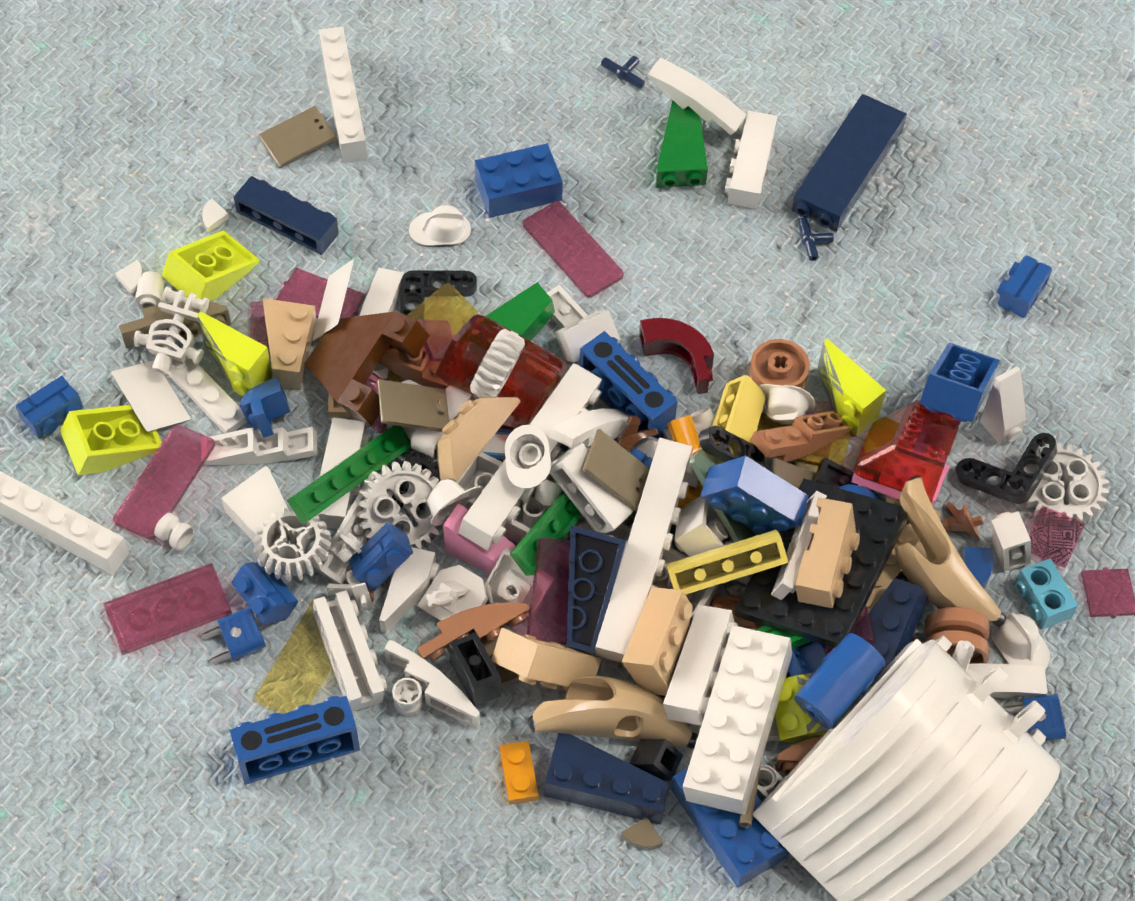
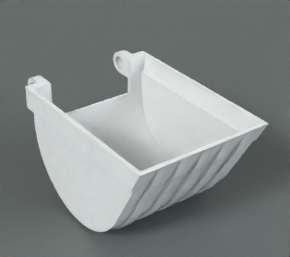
(913, 783)

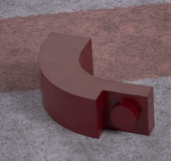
(680, 340)

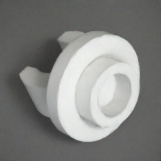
(346, 546)

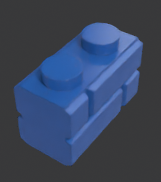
(1024, 285)
(49, 407)
(381, 556)
(264, 593)

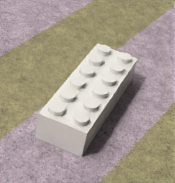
(738, 720)

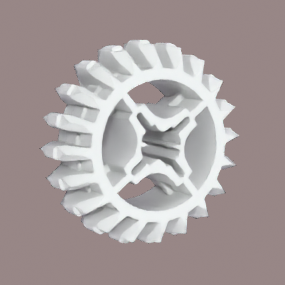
(497, 364)
(286, 558)

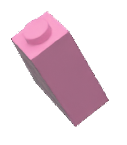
(466, 549)

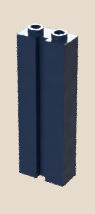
(849, 162)

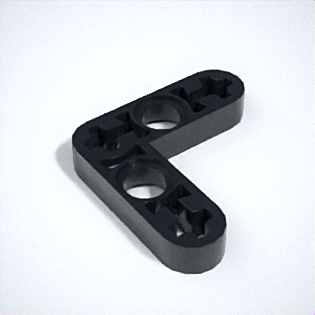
(424, 285)
(722, 451)
(1017, 478)

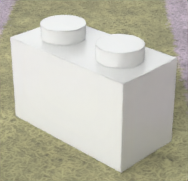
(579, 333)
(1011, 541)

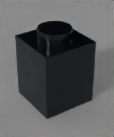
(657, 758)

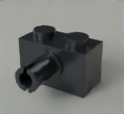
(475, 669)

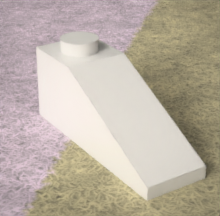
(1005, 407)
(408, 586)

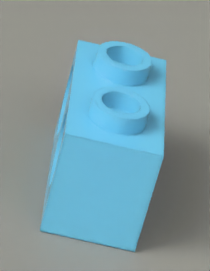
(1052, 592)

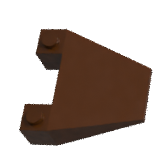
(353, 350)

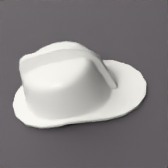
(441, 227)
(787, 402)
(527, 456)
(446, 497)
(1021, 641)

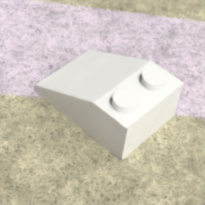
(701, 530)

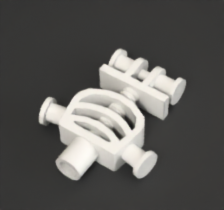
(166, 349)

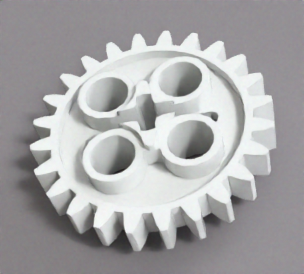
(1088, 485)
(419, 490)

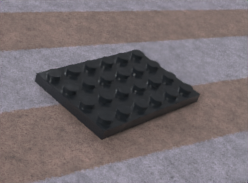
(879, 530)

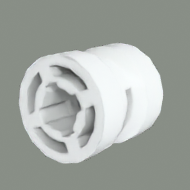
(174, 531)
(406, 690)

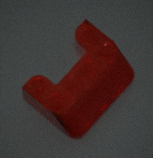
(530, 381)
(906, 446)

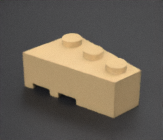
(289, 337)
(828, 555)
(658, 639)
(543, 661)

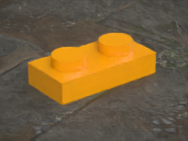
(518, 772)

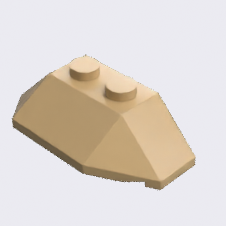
(470, 433)

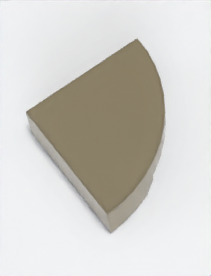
(642, 835)

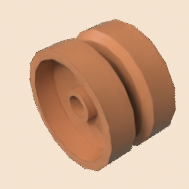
(780, 364)
(958, 625)

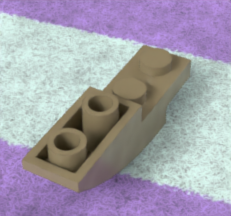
(153, 314)

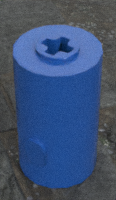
(840, 680)

